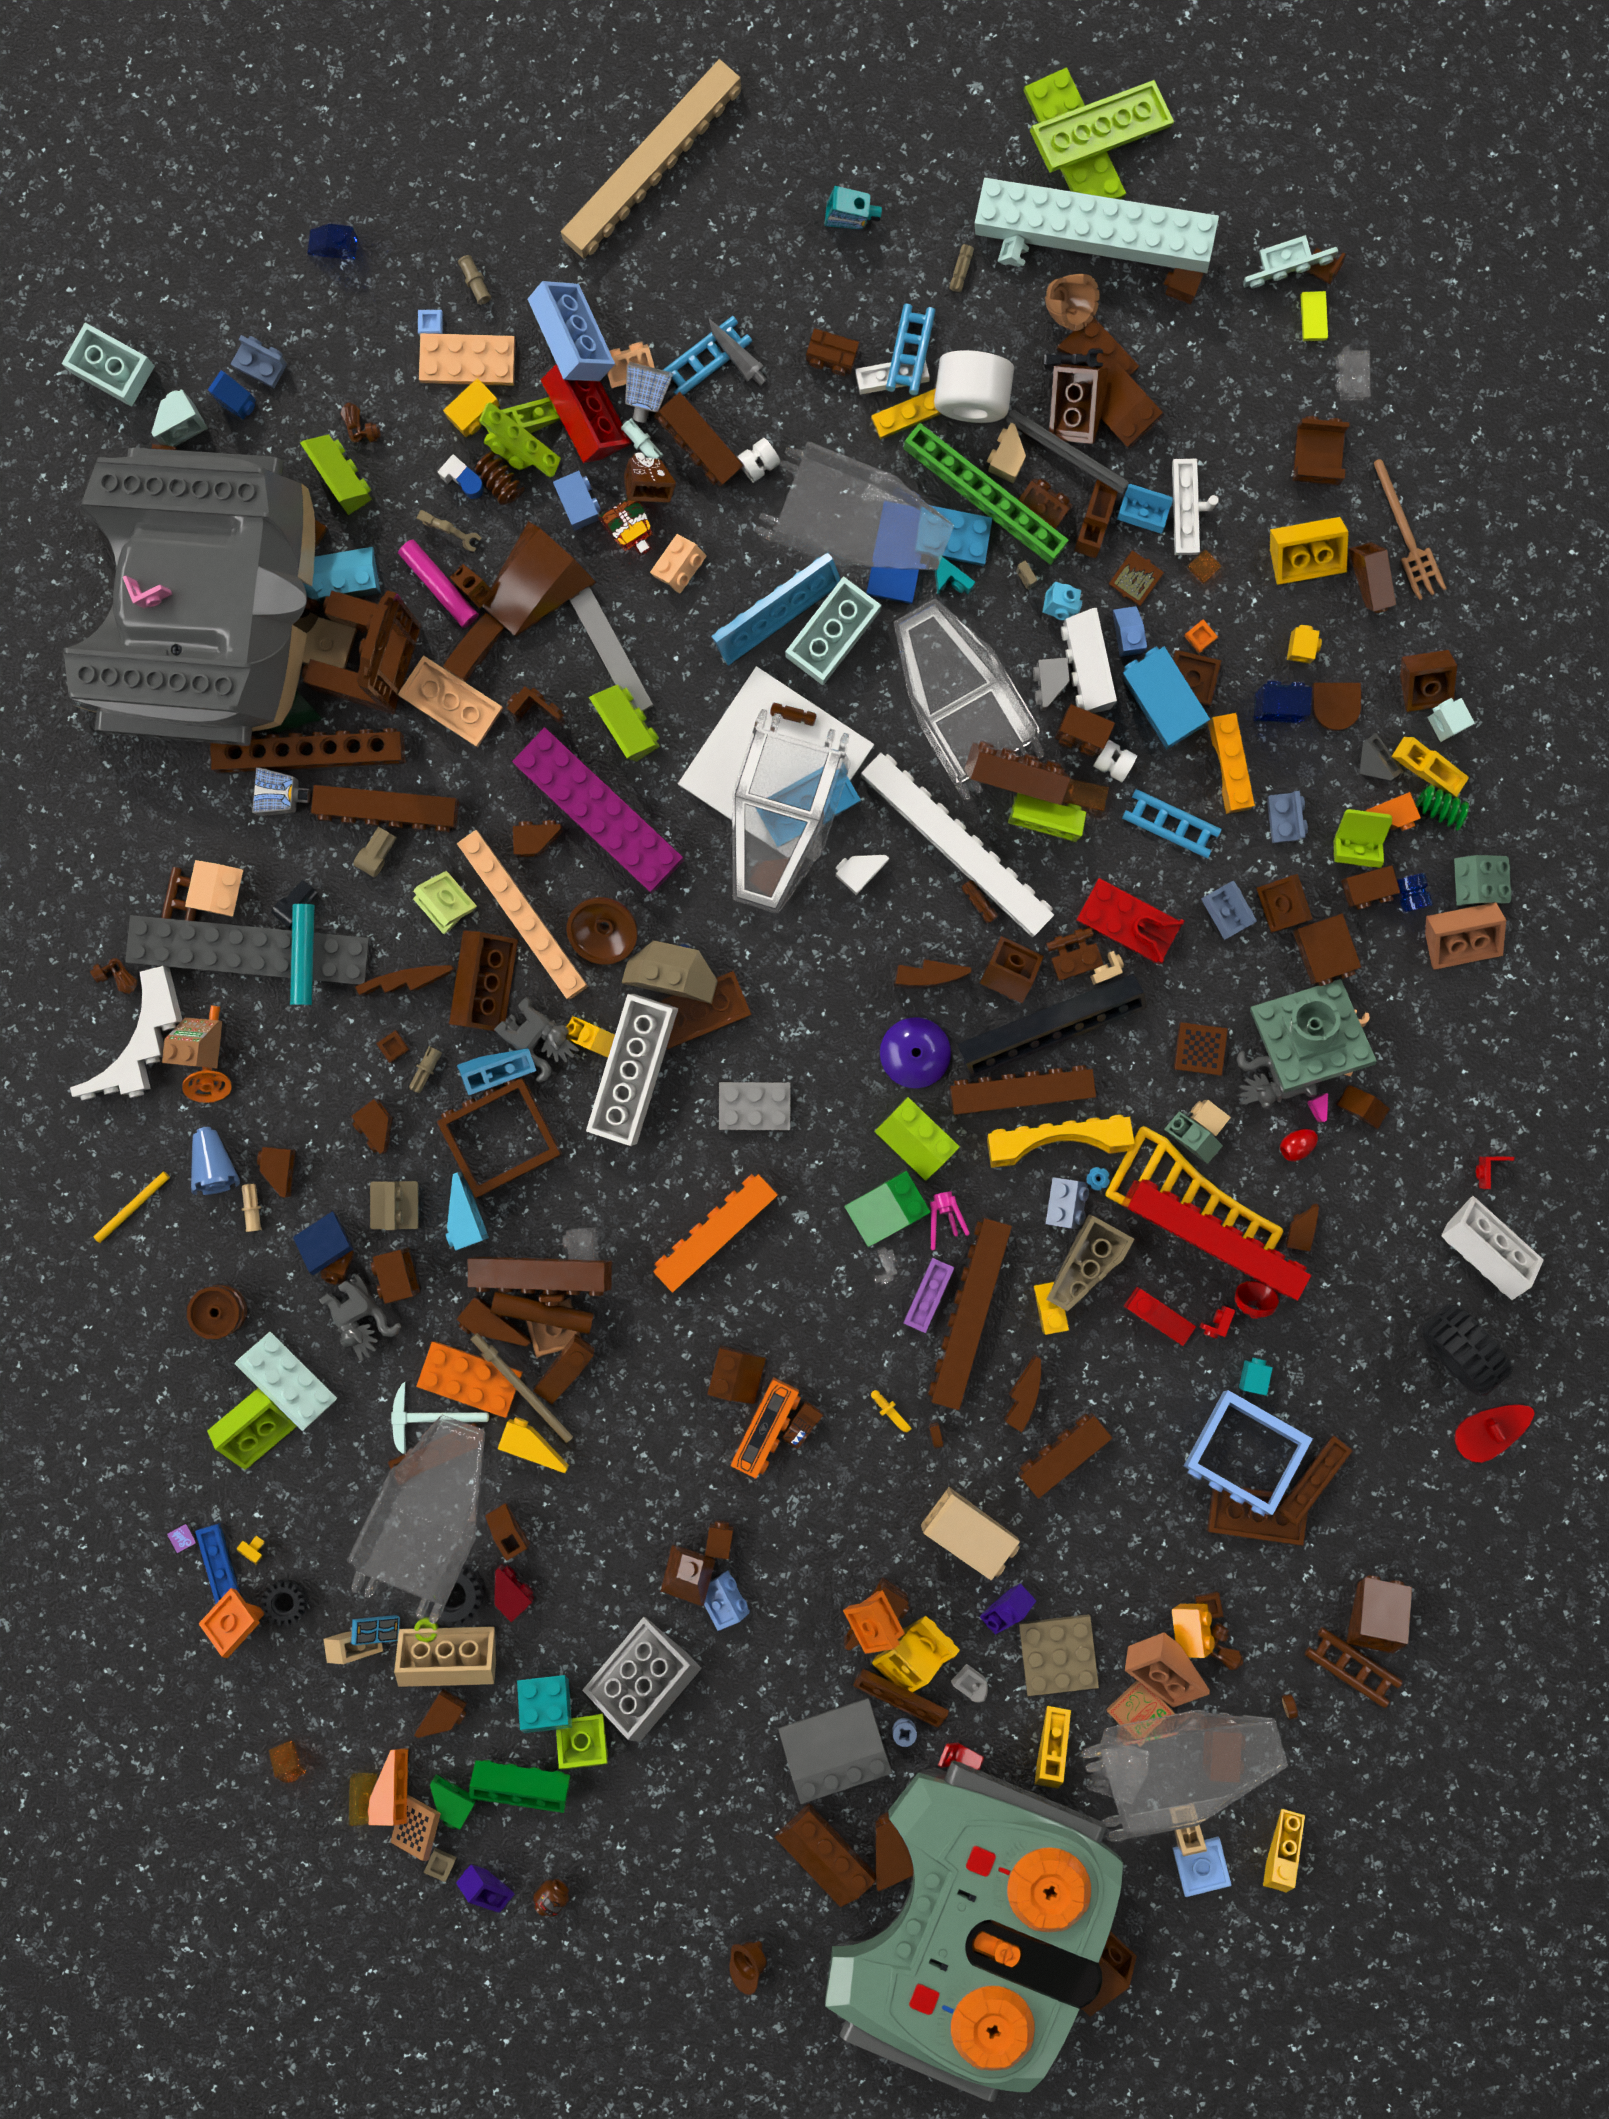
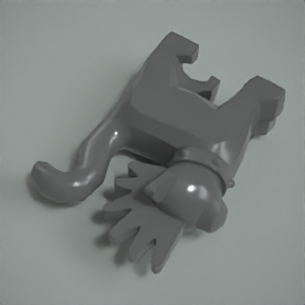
(531, 1032)
(1261, 1089)
(355, 1308)

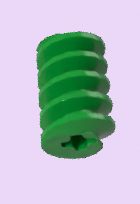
(1443, 806)

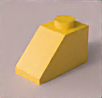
(1051, 1316)

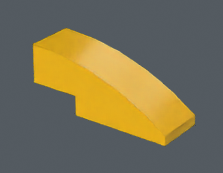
(1430, 766)

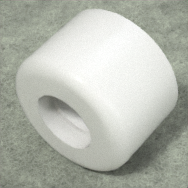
(973, 386)

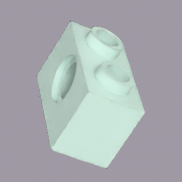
(1450, 718)

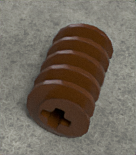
(497, 480)

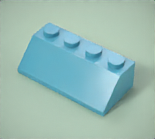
(347, 573)

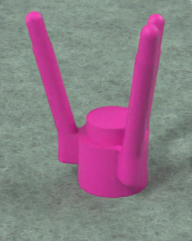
(946, 1205)

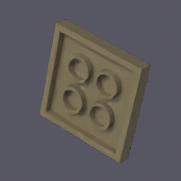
(1058, 1655)

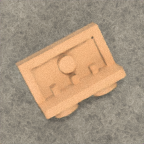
(678, 563)

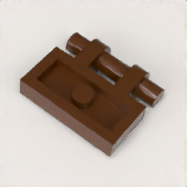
(1077, 961)

